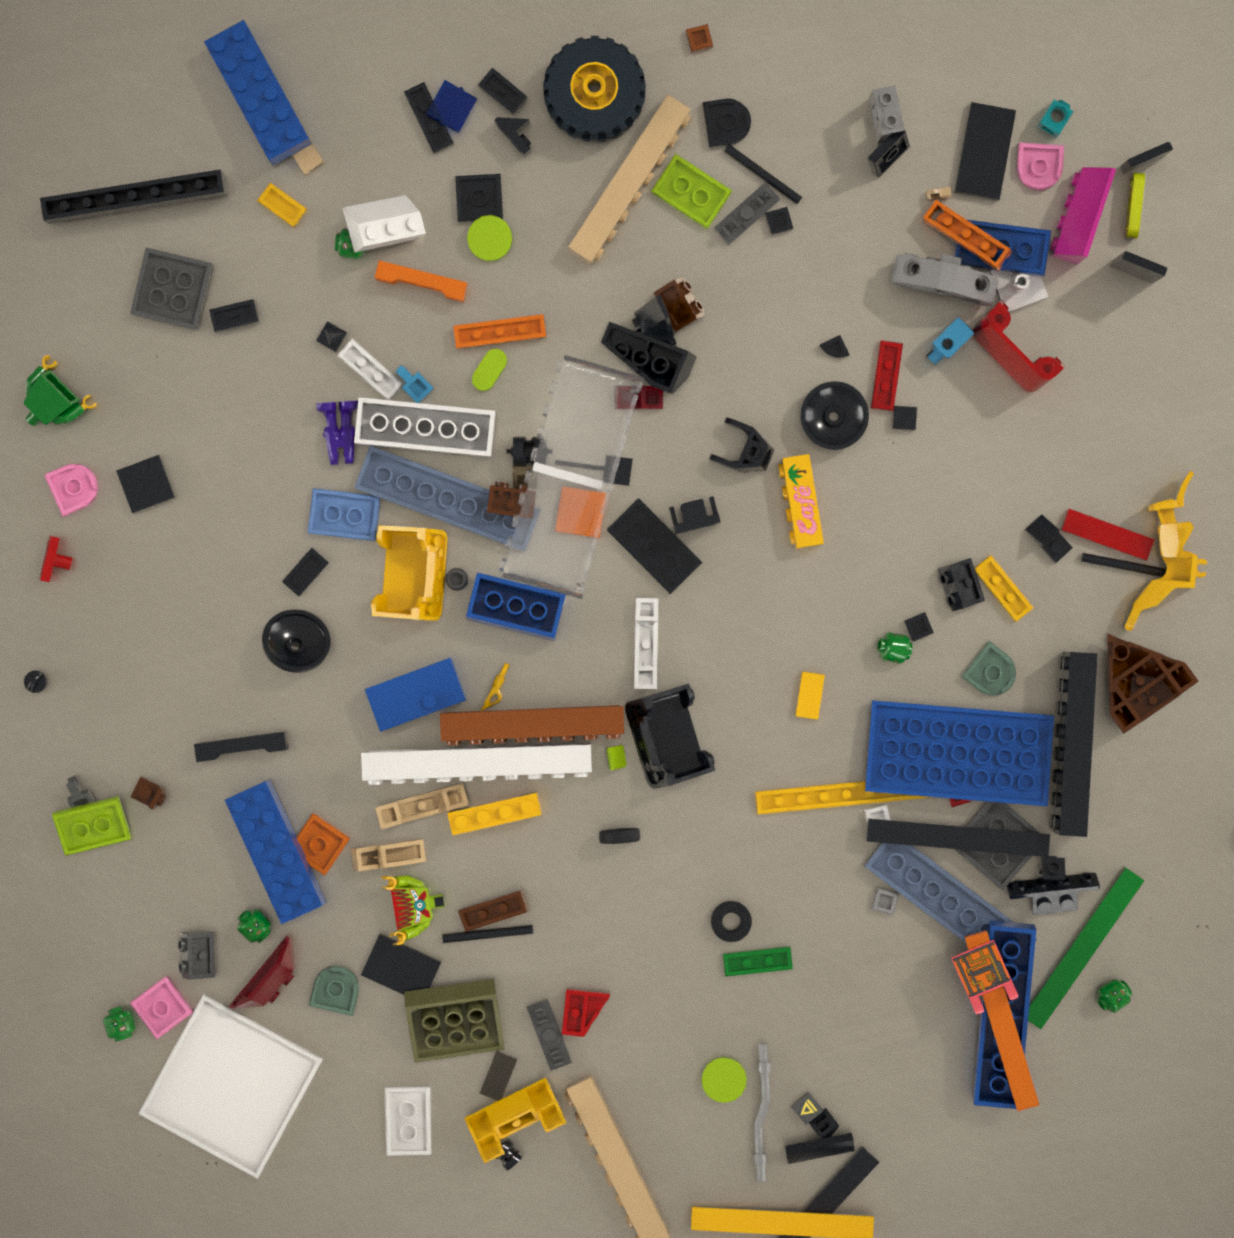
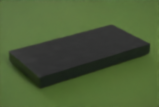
(985, 151)
(654, 546)

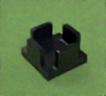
(694, 516)

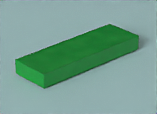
(757, 961)

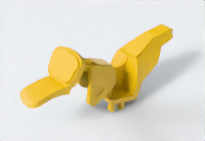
(1180, 564)

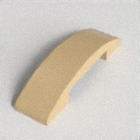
(421, 805)

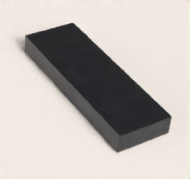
(420, 101)
(819, 1148)

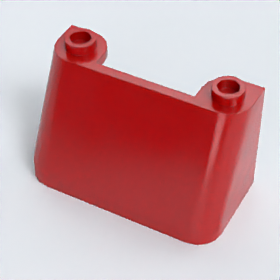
(1027, 374)

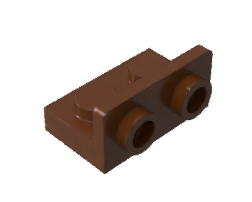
(680, 303)
(504, 499)

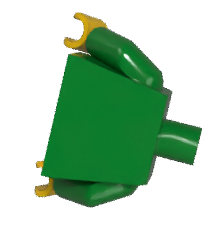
(50, 398)

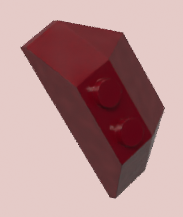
(269, 978)

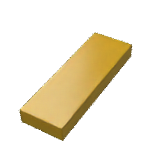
(1003, 588)

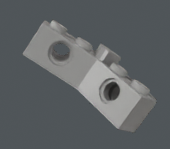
(945, 277)

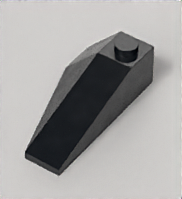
(654, 321)
(657, 361)

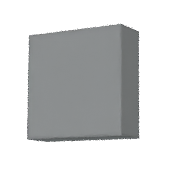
(885, 901)

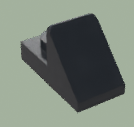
(510, 128)
(1048, 538)

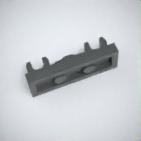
(747, 213)
(549, 1034)

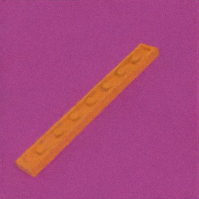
(1007, 1038)

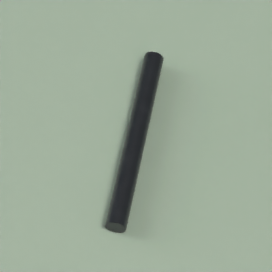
(762, 173)
(1121, 564)
(486, 934)

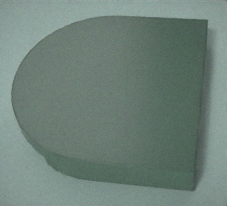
(991, 671)
(335, 990)

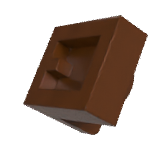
(149, 793)

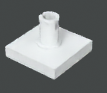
(1019, 289)

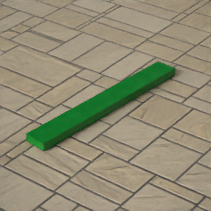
(1083, 947)

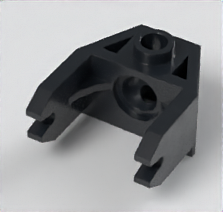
(748, 461)

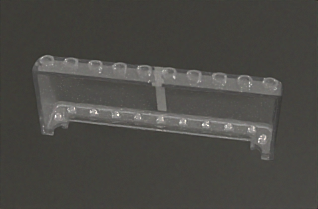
(571, 476)

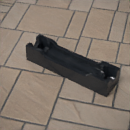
(212, 750)

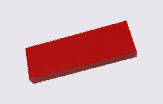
(886, 375)

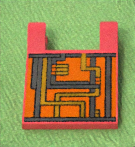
(983, 971)

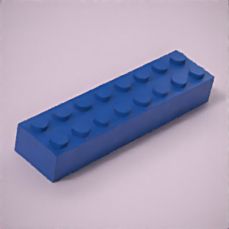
(1017, 950)

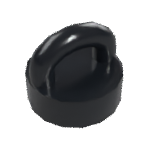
(35, 681)

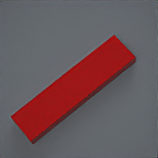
(1107, 534)

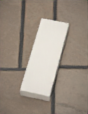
(370, 369)

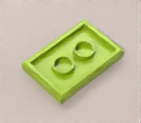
(691, 191)
(91, 825)

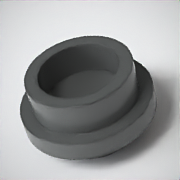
(456, 579)

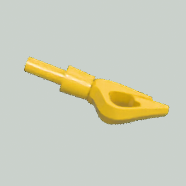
(495, 689)

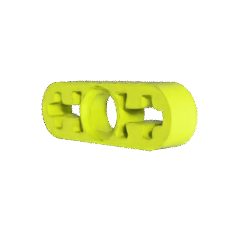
(1134, 205)

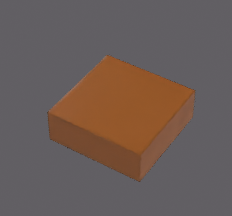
(699, 38)

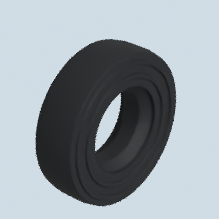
(619, 835)
(731, 935)

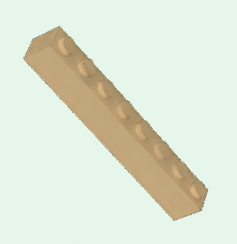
(629, 180)
(616, 1159)

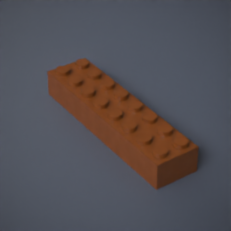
(532, 723)

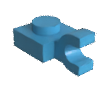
(415, 385)

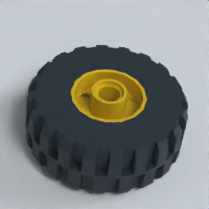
(591, 64)

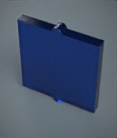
(451, 106)

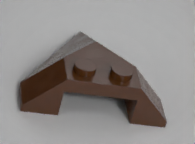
(1142, 682)

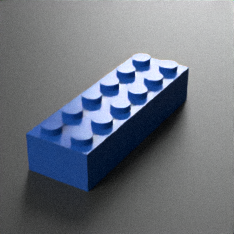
(258, 92)
(275, 851)

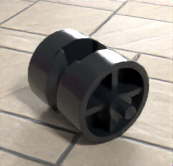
(522, 450)

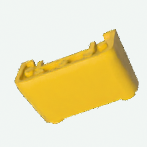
(412, 573)

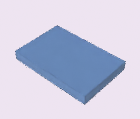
(344, 514)

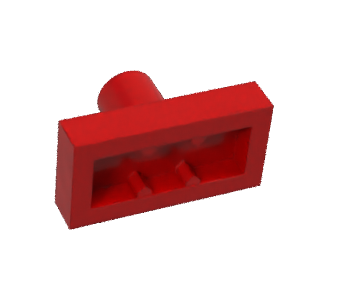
(52, 559)

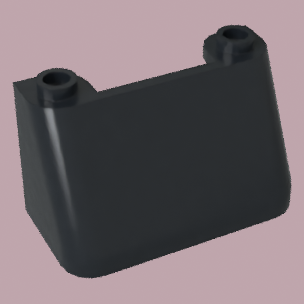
(667, 737)

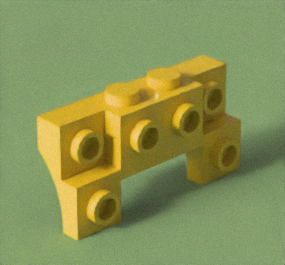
(513, 1114)

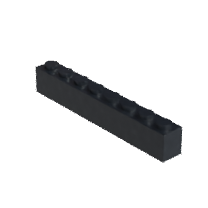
(133, 196)

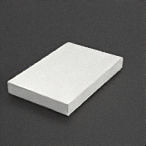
(408, 1120)

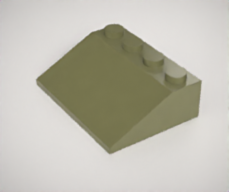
(454, 1020)

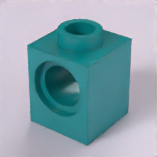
(1050, 126)

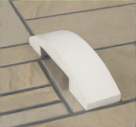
(646, 643)

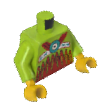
(411, 906)

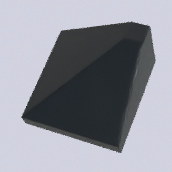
(824, 1124)

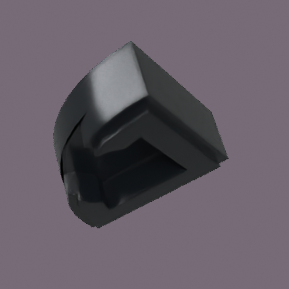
(835, 347)

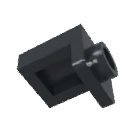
(1052, 868)

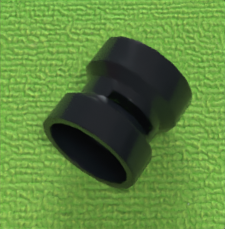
(513, 1158)

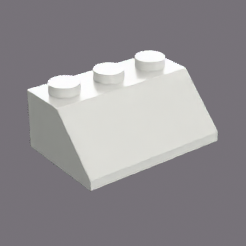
(383, 223)

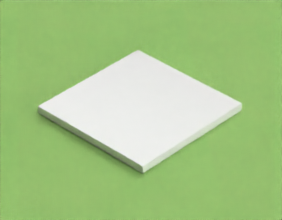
(230, 1086)

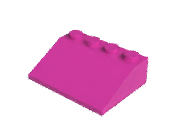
(1082, 214)

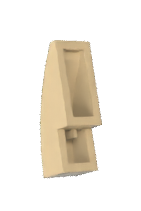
(388, 855)

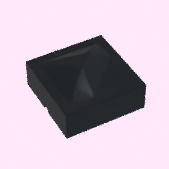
(331, 336)

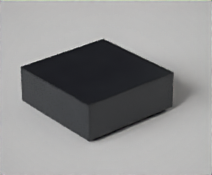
(779, 220)
(904, 418)
(918, 626)

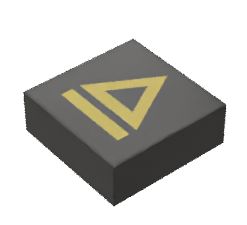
(807, 1108)

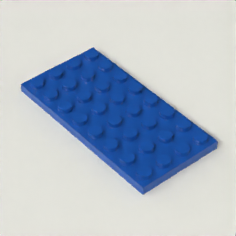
(959, 753)

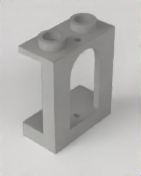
(885, 107)

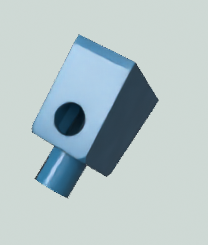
(958, 332)

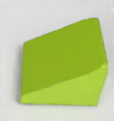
(616, 757)

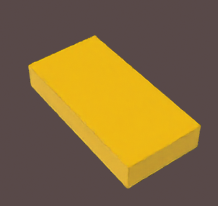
(282, 205)
(810, 695)

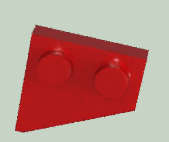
(581, 1010)

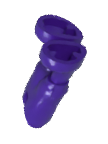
(340, 437)

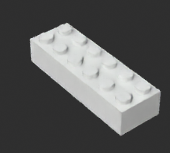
(425, 427)

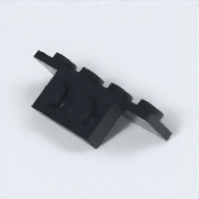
(1053, 895)

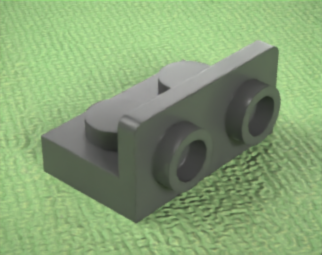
(196, 955)

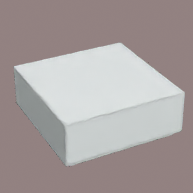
(878, 812)

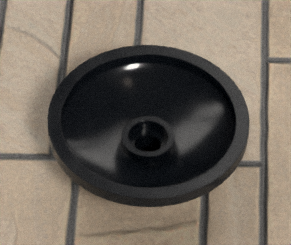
(849, 407)
(299, 630)

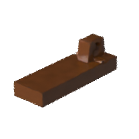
(493, 910)

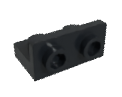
(961, 584)

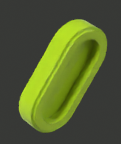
(489, 370)

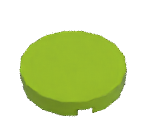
(489, 237)
(724, 1079)

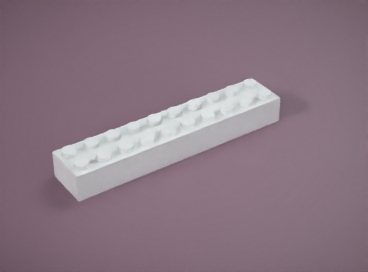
(476, 761)

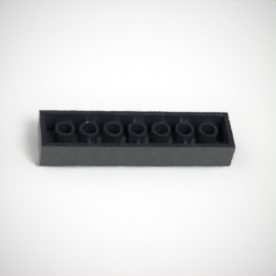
(1074, 743)

